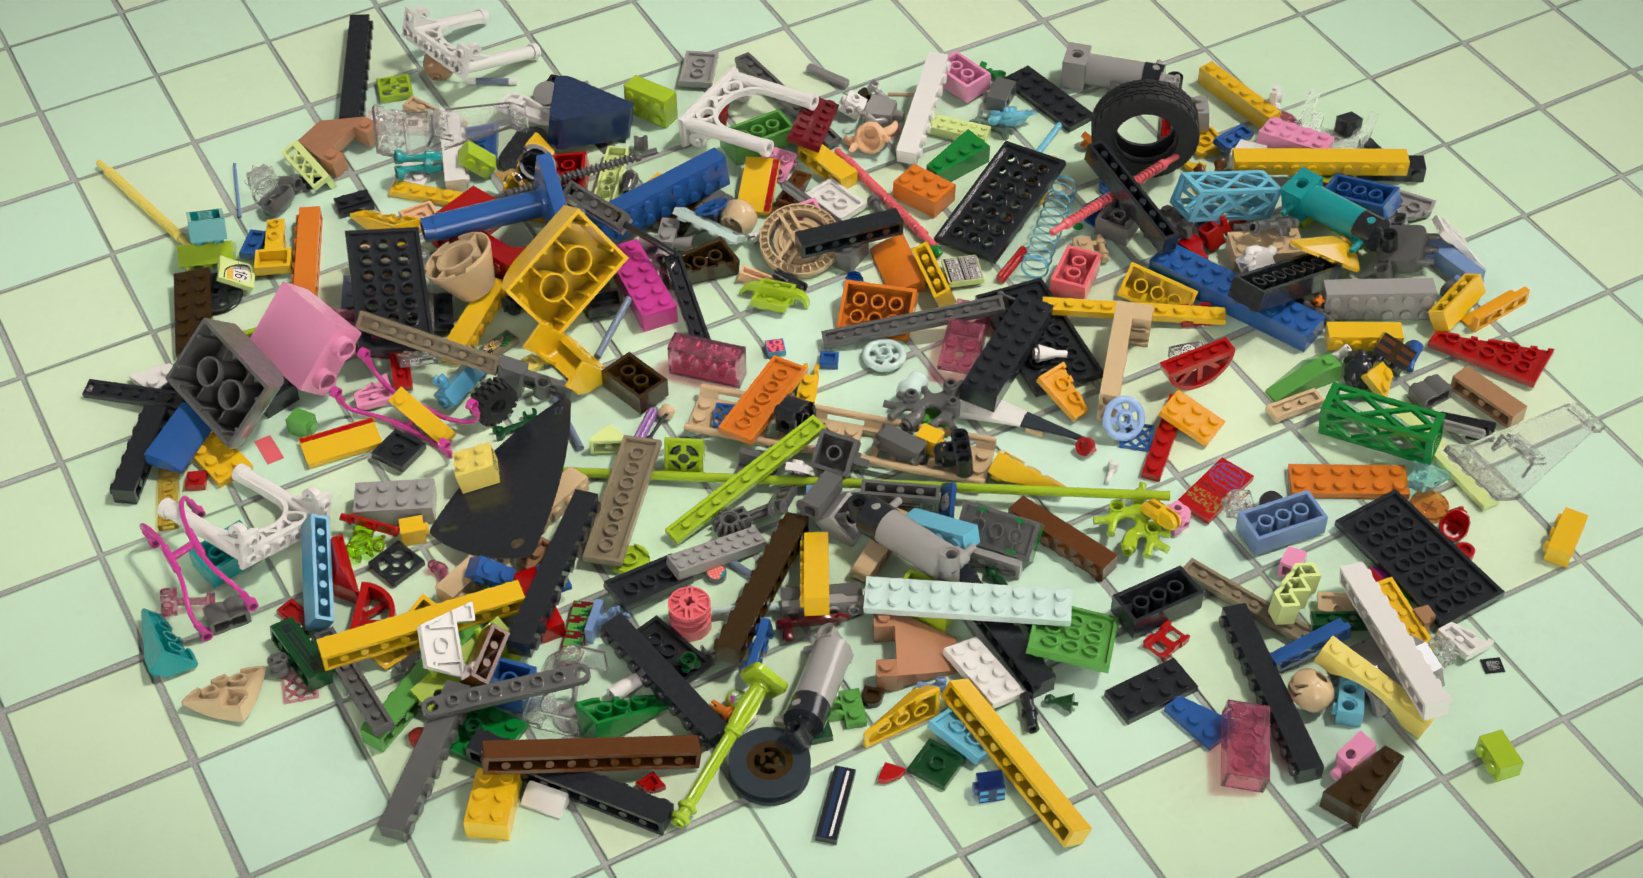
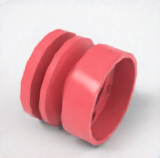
(690, 613)

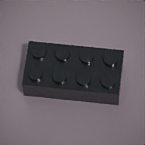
(1156, 601)

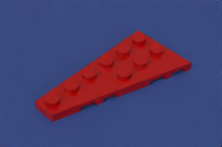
(1497, 356)

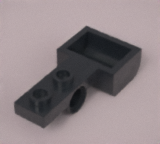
(605, 302)

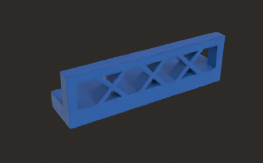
(1309, 645)

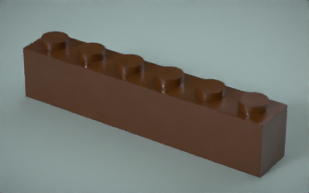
(1068, 540)

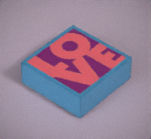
(775, 347)

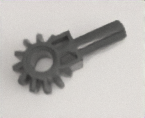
(737, 519)

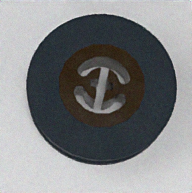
(773, 783)

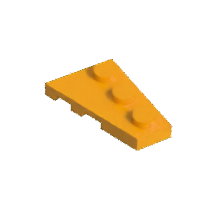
(1062, 391)

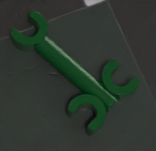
(502, 431)

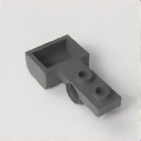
(518, 377)

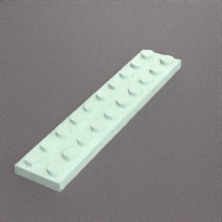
(968, 601)

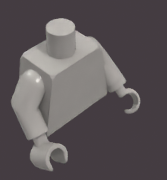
(880, 107)

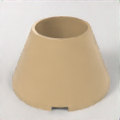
(463, 267)

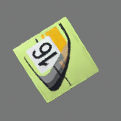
(235, 273)

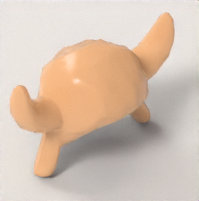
(870, 137)

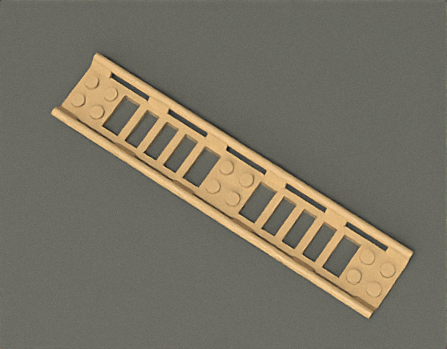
(982, 453)

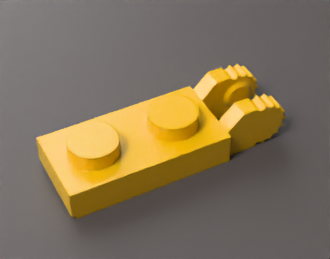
(809, 385)

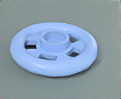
(1108, 421)

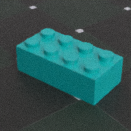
(206, 226)

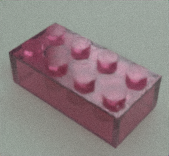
(707, 360)
(1245, 746)

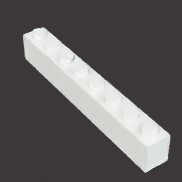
(923, 108)

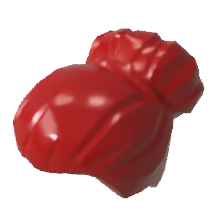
(1455, 524)

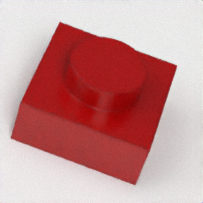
(196, 480)

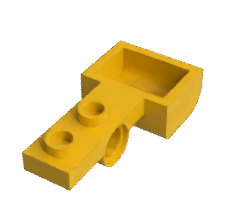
(275, 256)

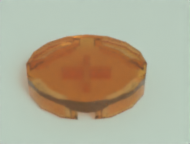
(1430, 504)

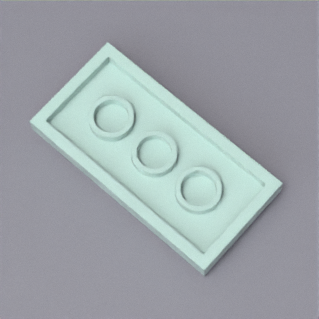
(715, 229)

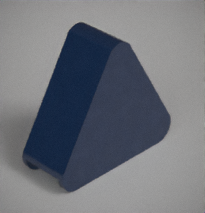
(586, 115)

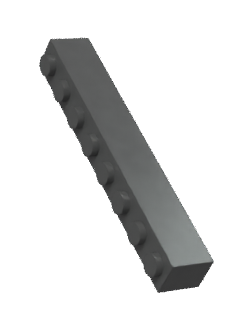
(421, 771)

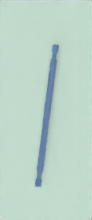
(237, 191)

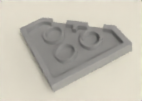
(1415, 206)

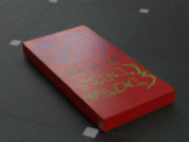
(1206, 494)

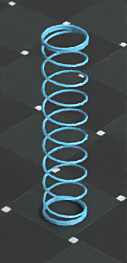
(1038, 226)

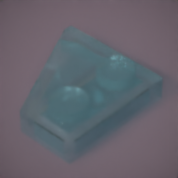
(1426, 477)

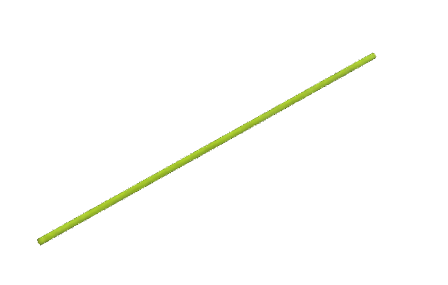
(856, 483)

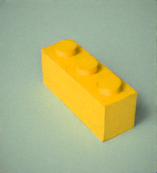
(1564, 537)

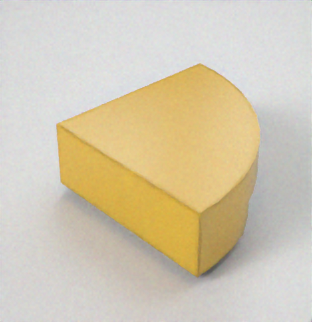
(1190, 166)

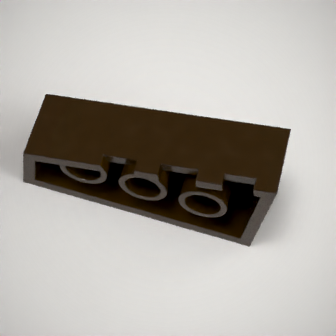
(1361, 788)

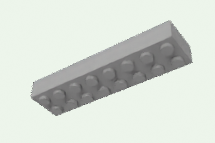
(716, 553)

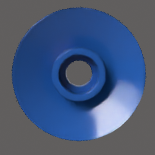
(712, 207)

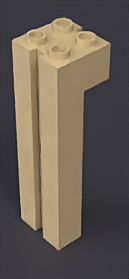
(1129, 327)

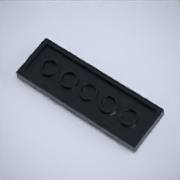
(1050, 99)

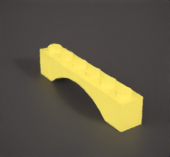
(1344, 662)

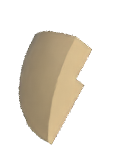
(227, 696)

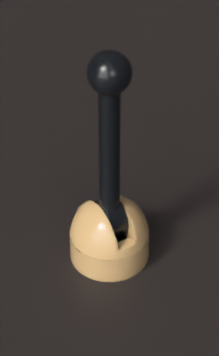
(666, 412)

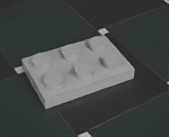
(698, 69)

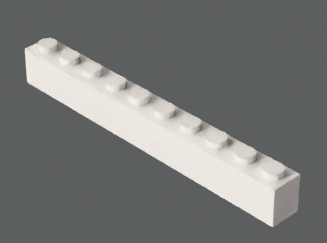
(1394, 641)

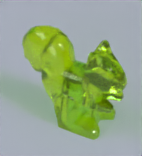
(363, 543)

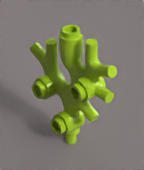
(1144, 529)

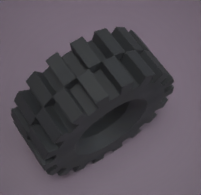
(495, 401)

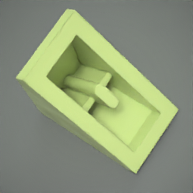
(606, 441)

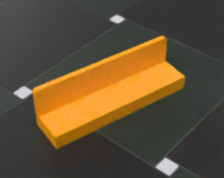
(1495, 309)

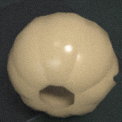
(742, 214)
(1313, 690)

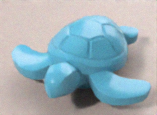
(1009, 116)

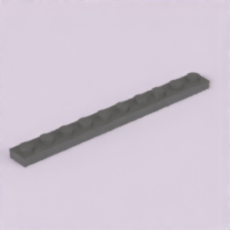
(754, 68)
(912, 322)

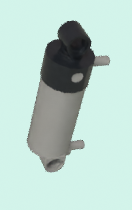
(907, 538)
(817, 687)

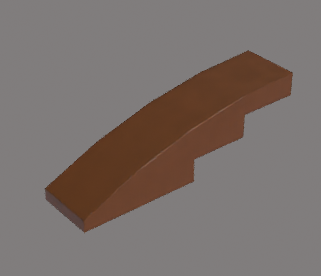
(798, 179)

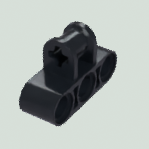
(956, 453)

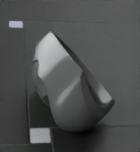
(277, 200)

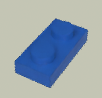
(254, 241)

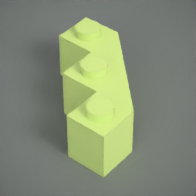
(1294, 593)

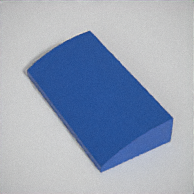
(178, 440)

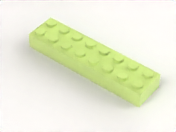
(952, 128)
(610, 181)

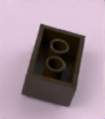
(635, 382)

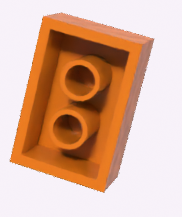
(924, 190)

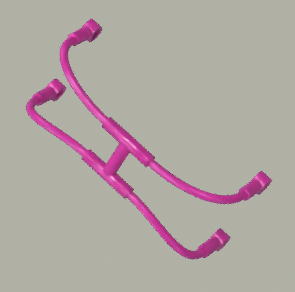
(443, 444)
(155, 541)

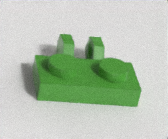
(849, 709)

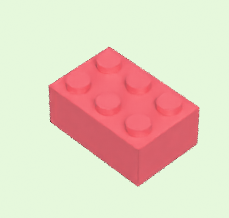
(1075, 273)

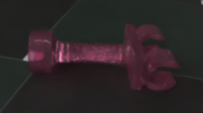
(173, 607)

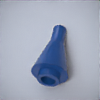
(1418, 347)

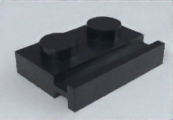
(353, 203)

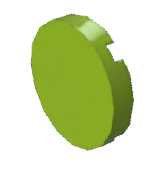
(636, 557)

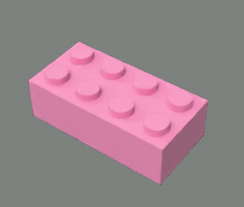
(1290, 135)

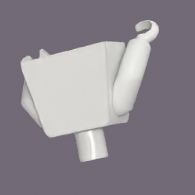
(1256, 257)

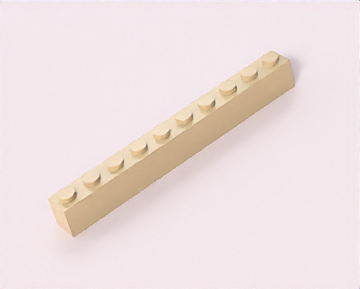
(457, 585)

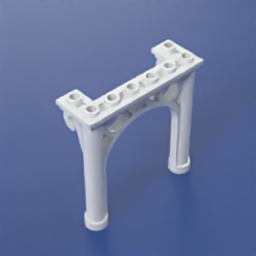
(427, 36)
(728, 88)
(256, 544)

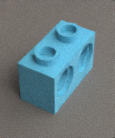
(1349, 703)

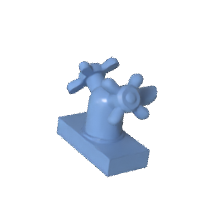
(598, 618)

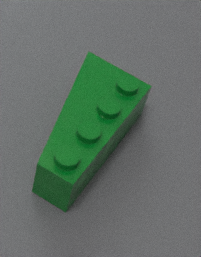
(960, 157)

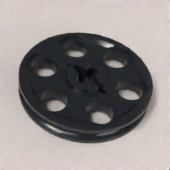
(221, 294)

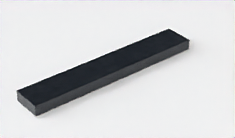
(685, 296)
(132, 394)

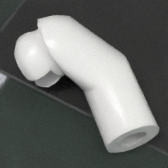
(1342, 352)

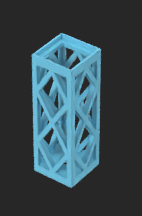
(1259, 205)

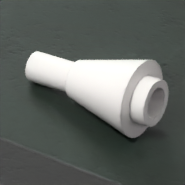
(1043, 353)

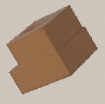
(1426, 616)

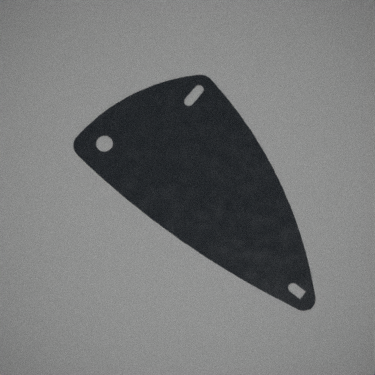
(522, 501)

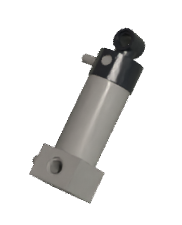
(1084, 67)

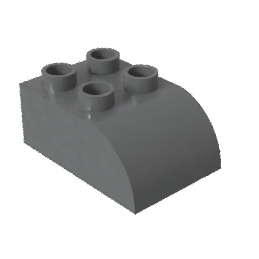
(225, 380)

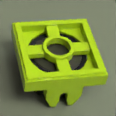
(683, 454)

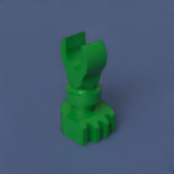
(994, 73)

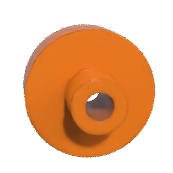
(1086, 139)

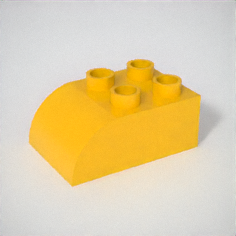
(562, 269)

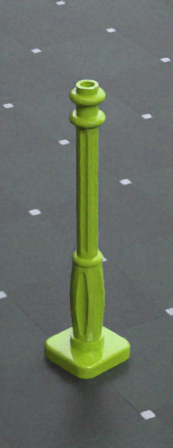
(762, 684)

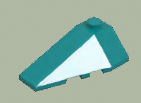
(162, 648)

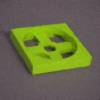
(394, 81)

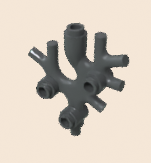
(1281, 224)
(945, 401)

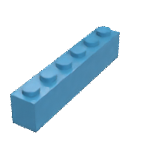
(317, 573)

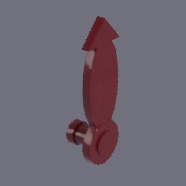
(787, 624)

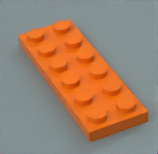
(757, 404)
(1347, 480)

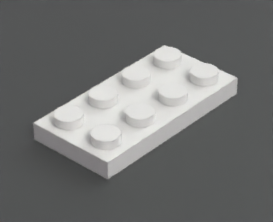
(984, 672)

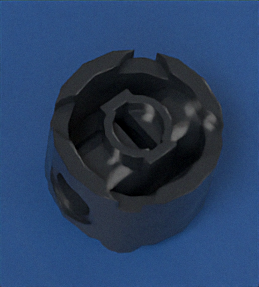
(792, 413)

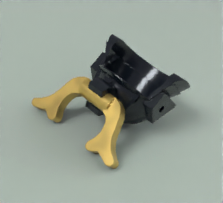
(526, 165)

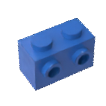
(488, 572)

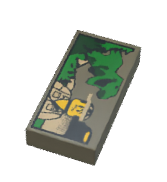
(500, 343)

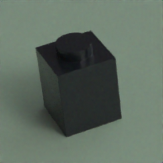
(1347, 123)

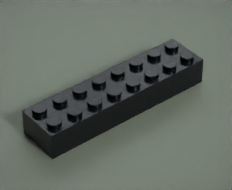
(1282, 282)
(1006, 352)

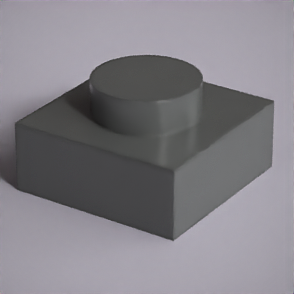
(407, 663)

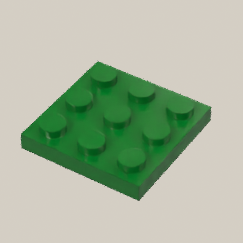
(494, 721)

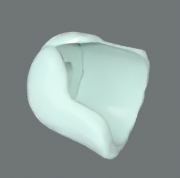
(914, 380)

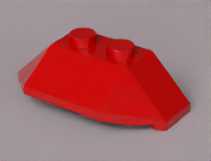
(342, 572)

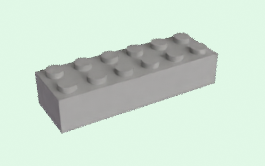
(1378, 299)

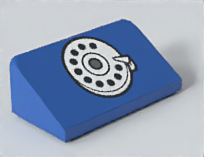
(948, 499)

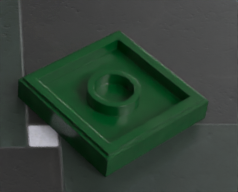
(936, 764)

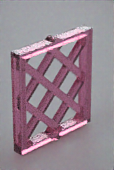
(301, 698)

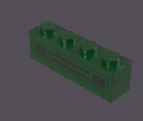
(301, 653)

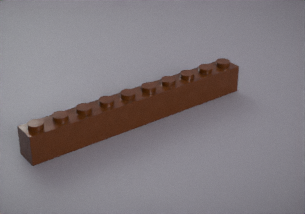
(590, 754)

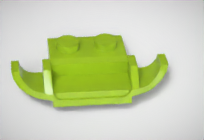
(774, 295)

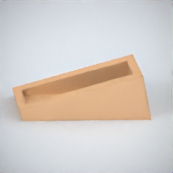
(749, 274)

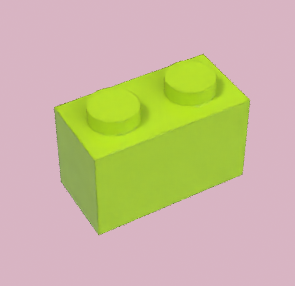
(477, 159)
(1499, 755)

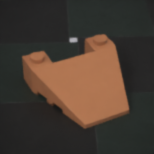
(331, 136)
(916, 650)

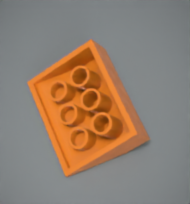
(874, 301)

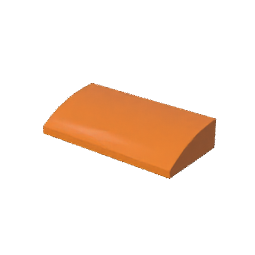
(898, 264)

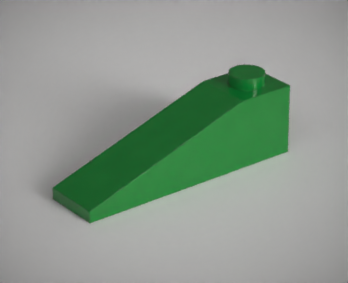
(615, 716)

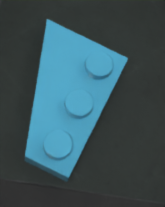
(956, 734)

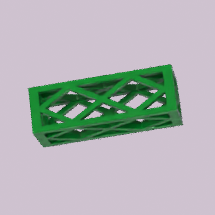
(1423, 441)

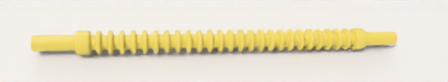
(143, 203)

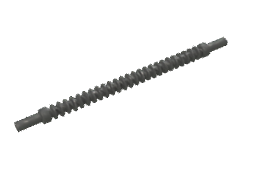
(636, 156)

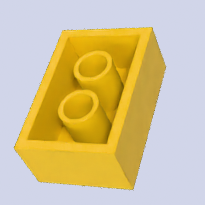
(492, 806)

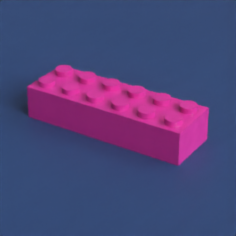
(640, 281)

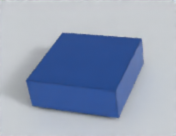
(829, 360)

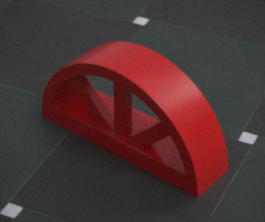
(1208, 361)
(366, 593)

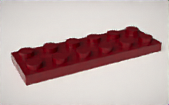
(813, 125)

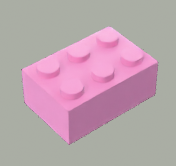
(966, 78)

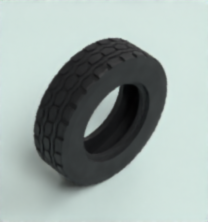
(1147, 98)

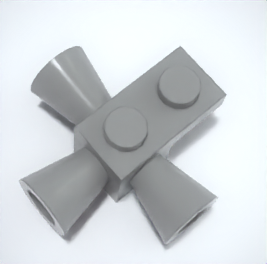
(668, 235)

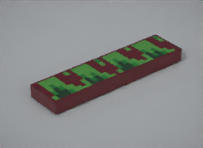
(576, 624)

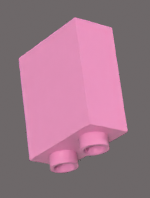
(305, 339)

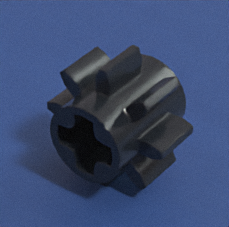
(511, 306)

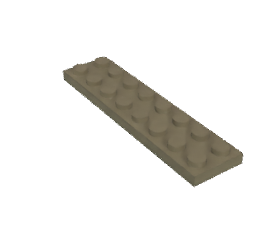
(622, 501)

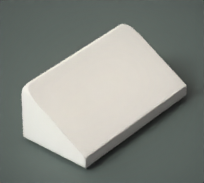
(545, 799)

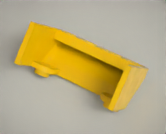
(568, 357)

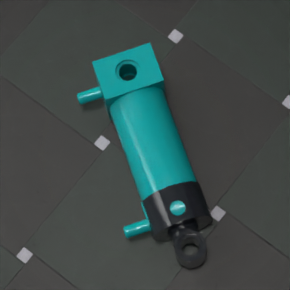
(1306, 197)

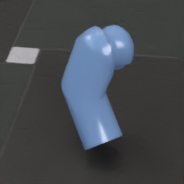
(940, 681)

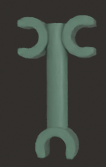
(1004, 131)

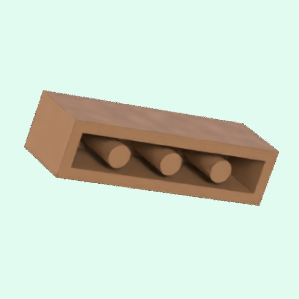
(1488, 397)

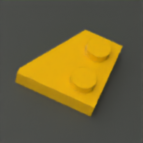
(1378, 379)

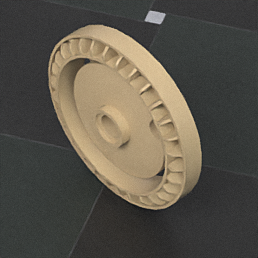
(785, 240)

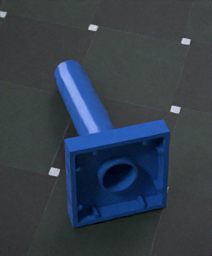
(539, 203)

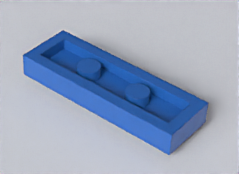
(1231, 138)

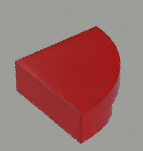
(890, 773)
(651, 783)

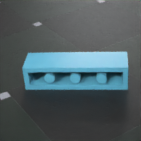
(951, 530)

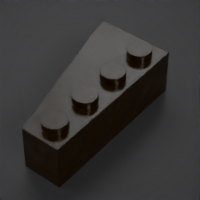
(706, 263)

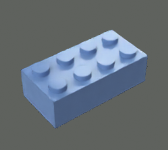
(1281, 522)

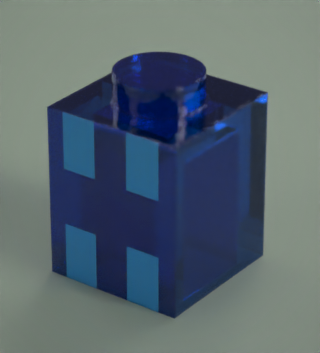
(989, 786)

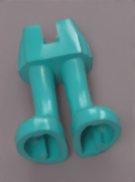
(426, 158)

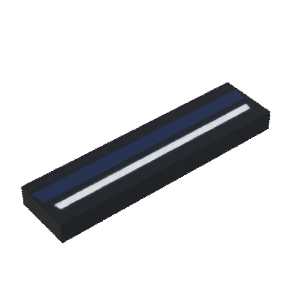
(835, 805)

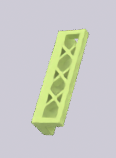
(309, 162)

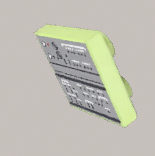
(962, 271)

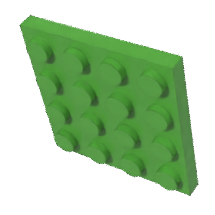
(1084, 644)

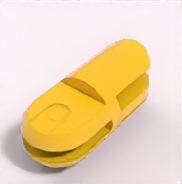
(1161, 514)

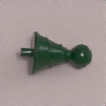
(1066, 702)

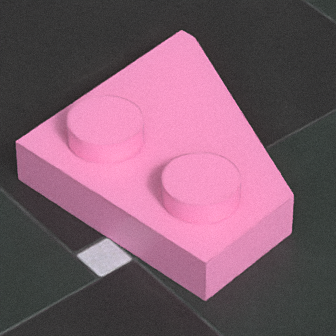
(373, 395)

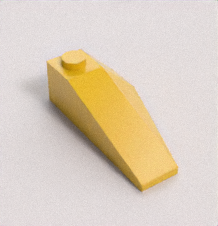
(376, 220)
(1331, 249)
(1150, 287)
(911, 710)

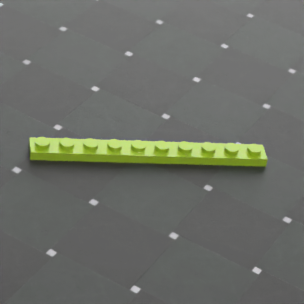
(745, 480)

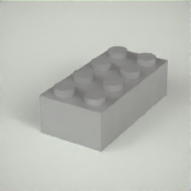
(396, 500)

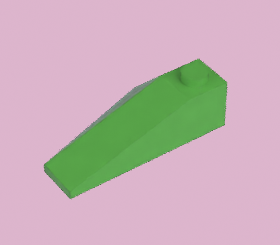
(1307, 374)

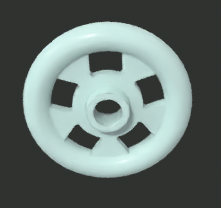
(884, 355)

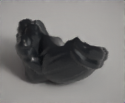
(1357, 365)

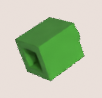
(301, 423)

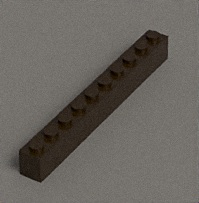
(761, 588)

